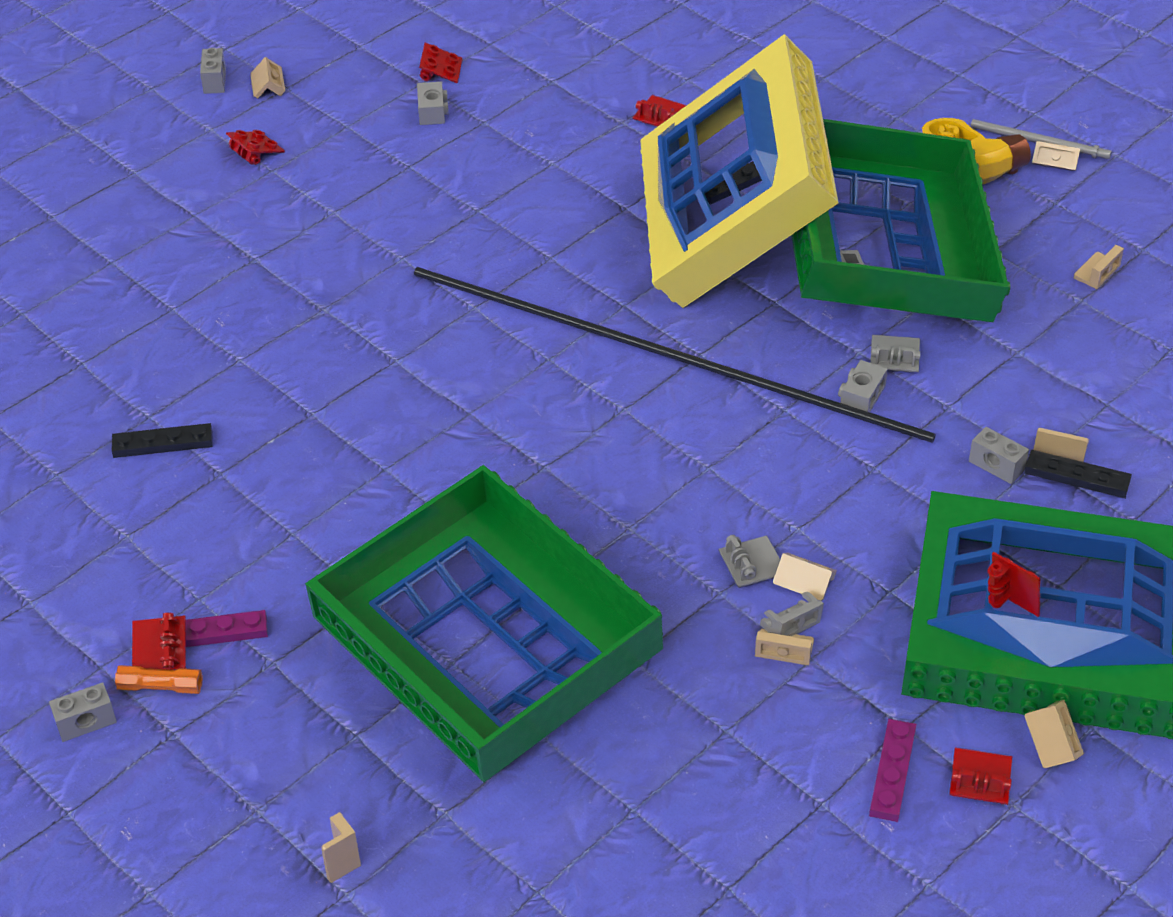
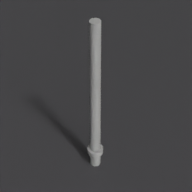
(1095, 151)

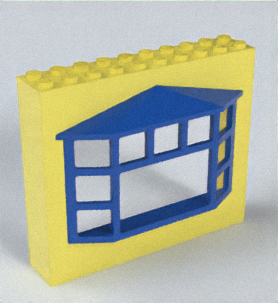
(788, 148)

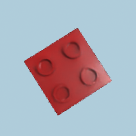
(440, 63)
(656, 110)
(252, 144)
(1014, 584)
(159, 642)
(981, 776)

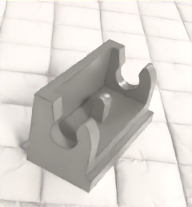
(794, 618)

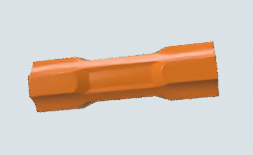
(139, 678)

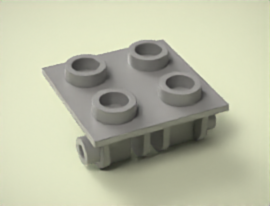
(896, 353)
(750, 560)

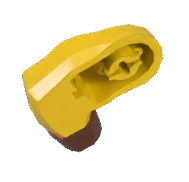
(993, 155)

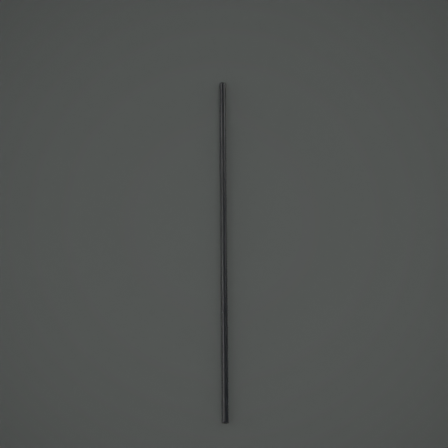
(678, 355)

